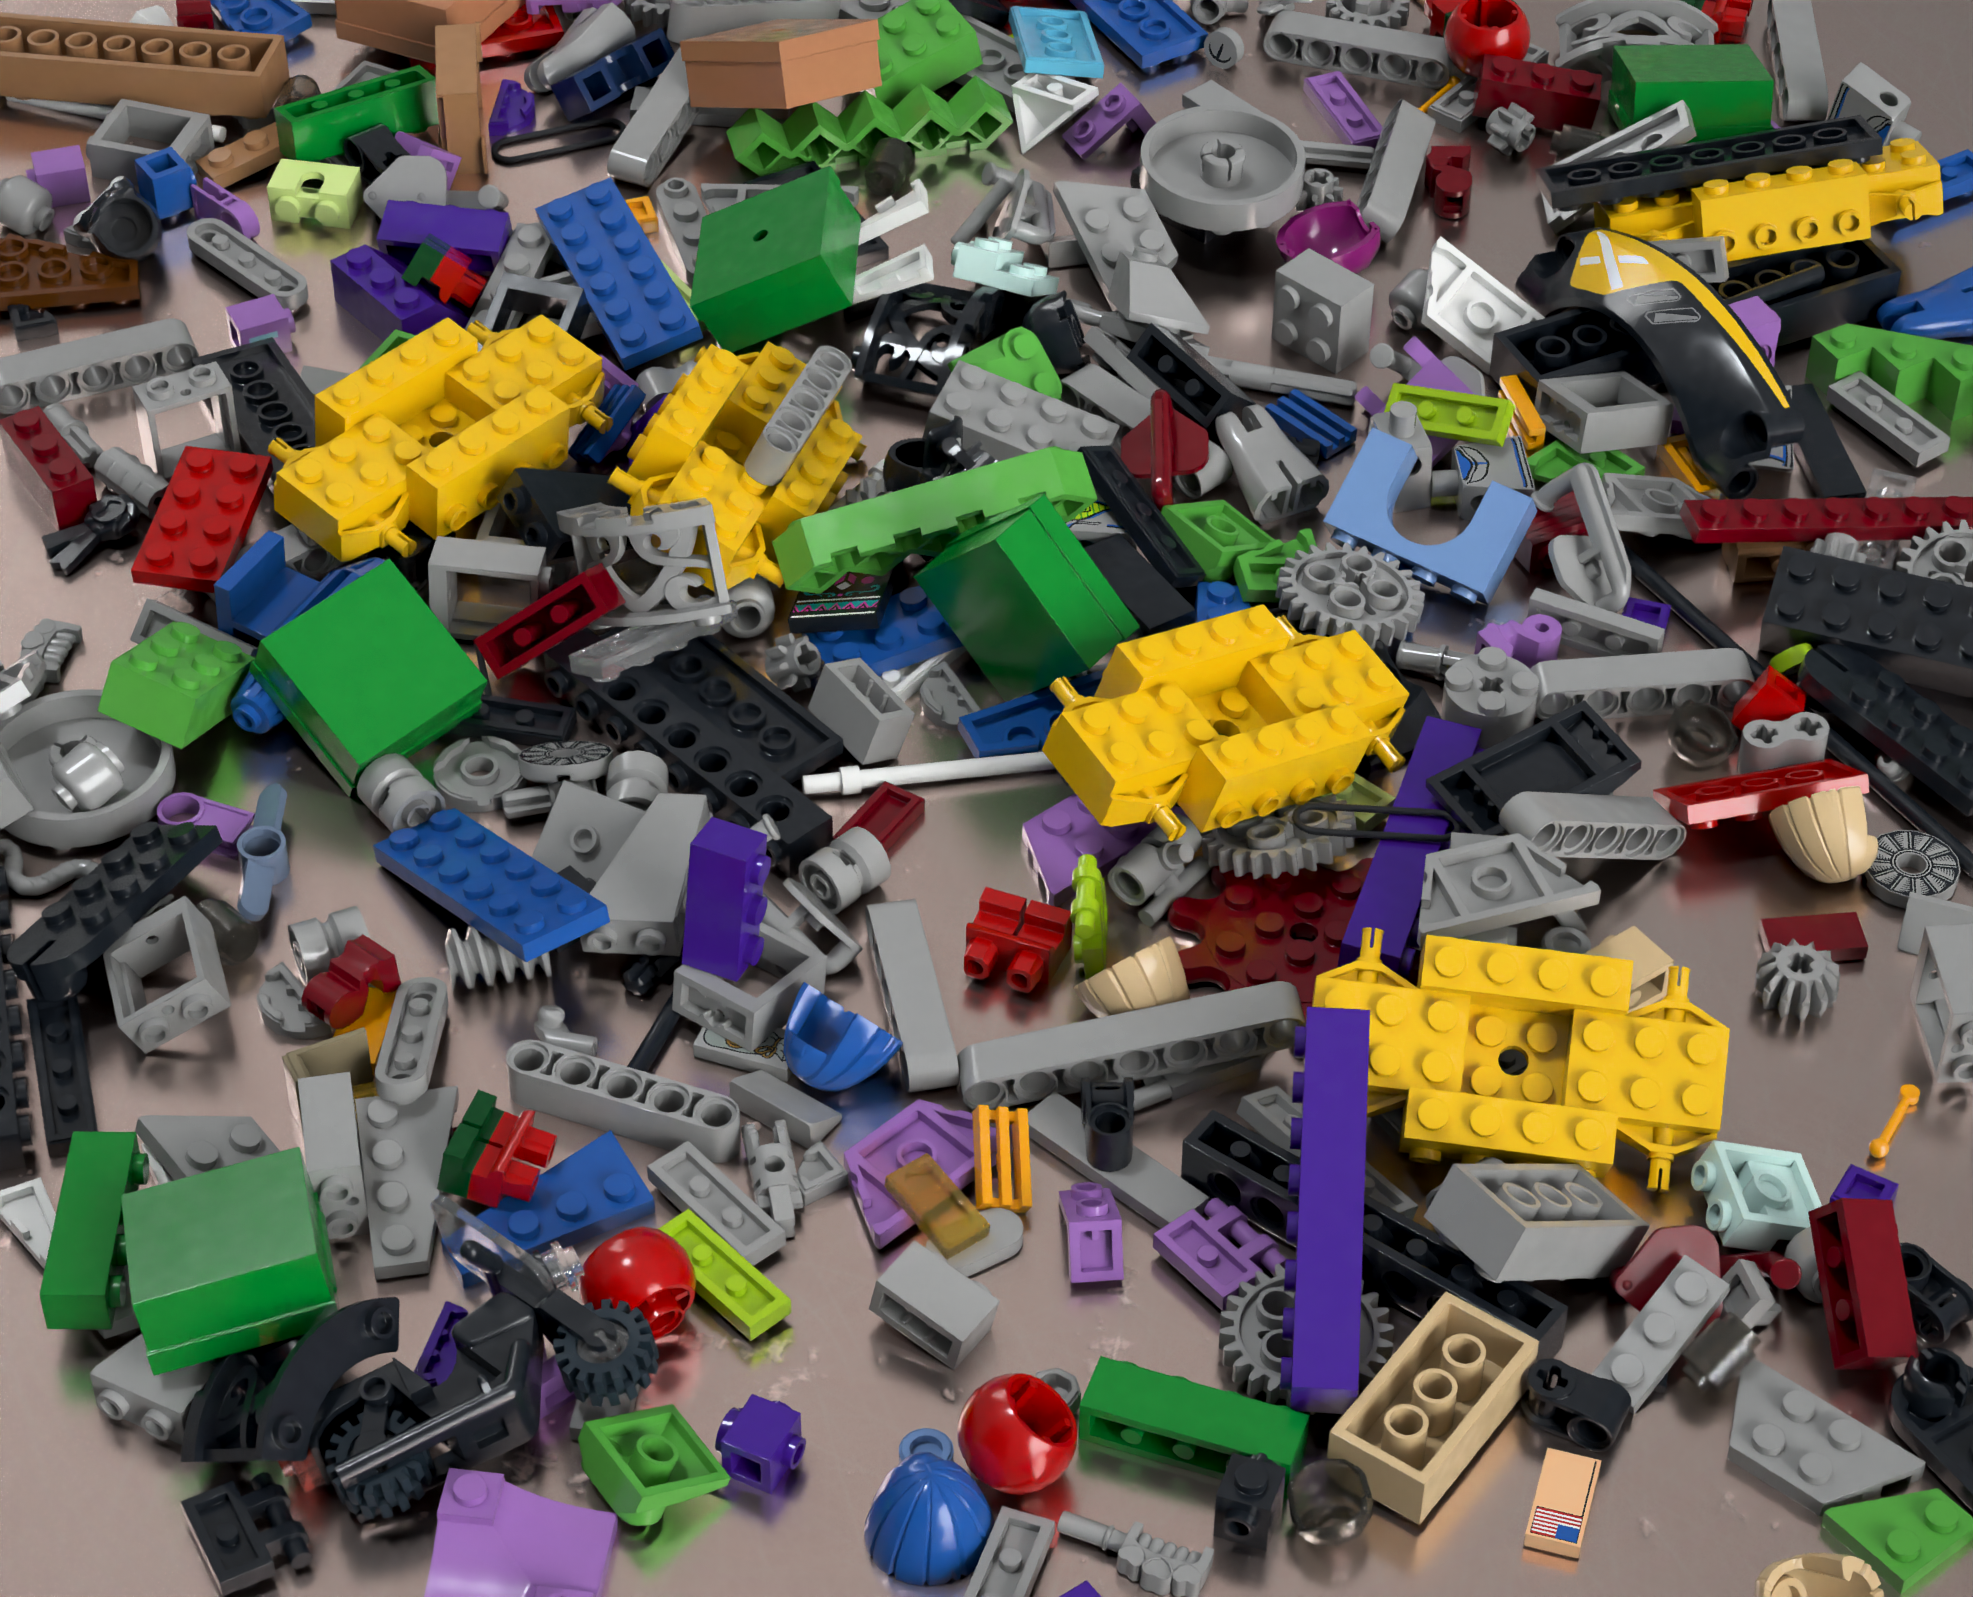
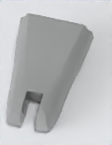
(587, 40)
(1269, 466)

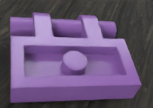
(1207, 1256)

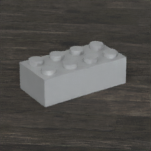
(1013, 417)
(1534, 1221)

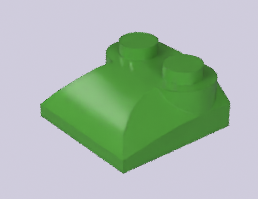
(1017, 358)
(1215, 535)
(648, 1462)

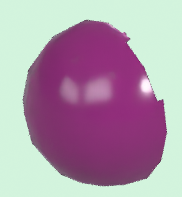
(1334, 232)

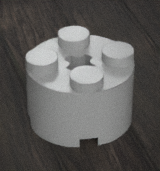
(1490, 695)

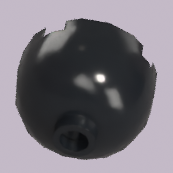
(1059, 332)

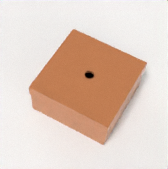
(409, 25)
(782, 63)

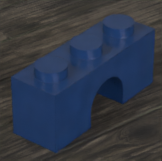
(613, 74)

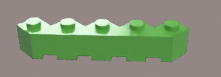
(920, 120)
(1899, 362)
(925, 517)

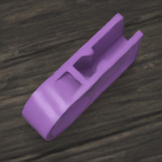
(221, 204)
(229, 820)

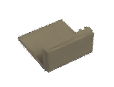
(335, 1055)

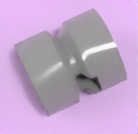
(637, 778)
(398, 792)
(845, 869)
(319, 942)

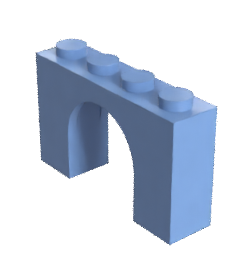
(1467, 564)

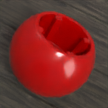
(1485, 28)
(645, 1271)
(1017, 1434)

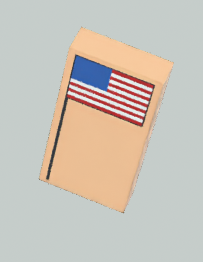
(1562, 1503)

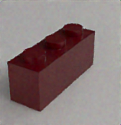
(1544, 90)
(47, 467)
(549, 621)
(1863, 1284)

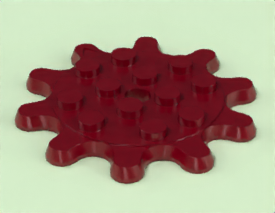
(1251, 927)

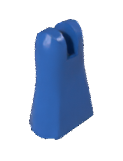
(1934, 312)

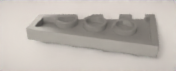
(1662, 129)
(401, 1175)

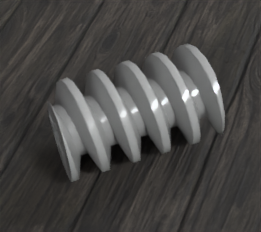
(485, 957)

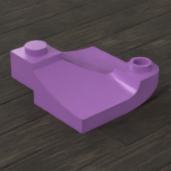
(515, 1543)

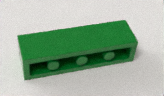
(319, 124)
(87, 1241)
(1186, 1421)

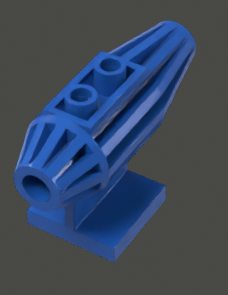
(259, 599)

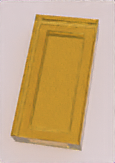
(937, 1206)

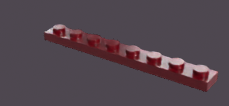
(1817, 517)

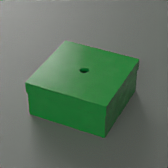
(1719, 83)
(776, 261)
(1026, 599)
(368, 675)
(228, 1260)

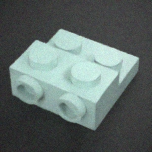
(999, 266)
(1754, 1194)

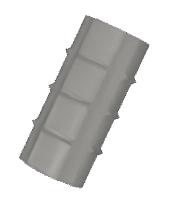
(128, 476)

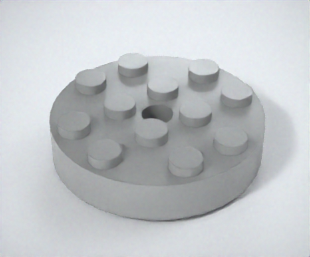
(1222, 168)
(50, 730)

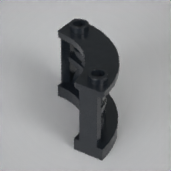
(969, 312)
(305, 1368)

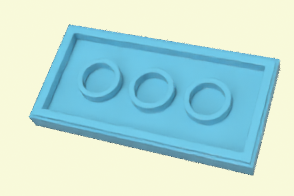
(1055, 42)

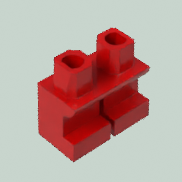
(1017, 939)

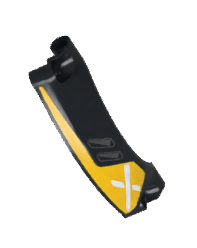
(1703, 351)

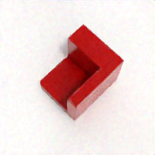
(1769, 698)

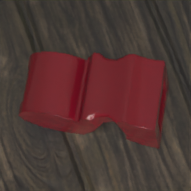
(194, 14)
(1449, 180)
(342, 992)

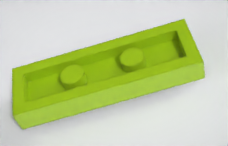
(1457, 414)
(728, 1278)

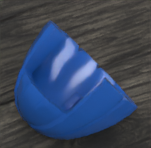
(833, 1046)
(928, 1521)

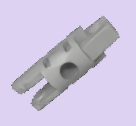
(774, 1174)

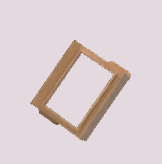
(460, 95)

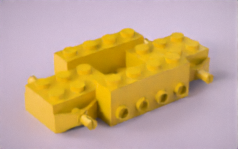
(1791, 208)
(482, 410)
(700, 450)
(1288, 702)
(1590, 1063)

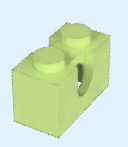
(332, 205)

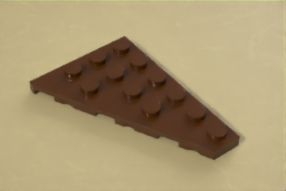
(49, 276)

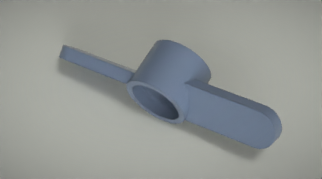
(263, 854)

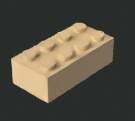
(1434, 1405)

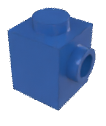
(165, 181)

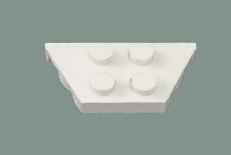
(1469, 304)

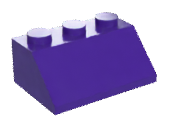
(376, 295)

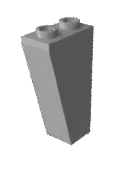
(649, 881)
(158, 1403)

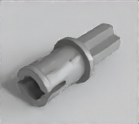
(75, 434)
(1427, 658)
(536, 799)

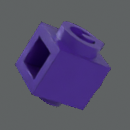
(760, 1442)

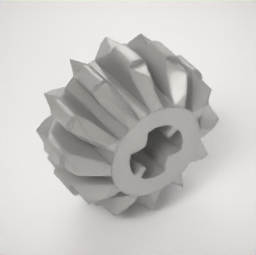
(1797, 980)

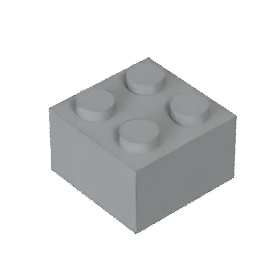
(1322, 310)

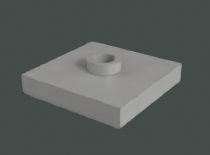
(585, 831)

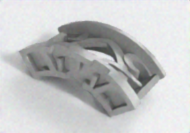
(1591, 30)
(677, 528)

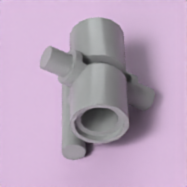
(1158, 870)

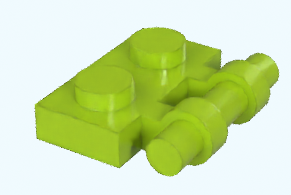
(1090, 916)

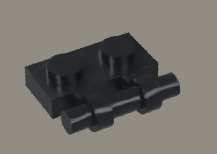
(230, 1540)

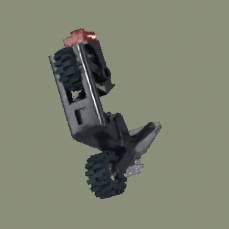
(379, 1427)

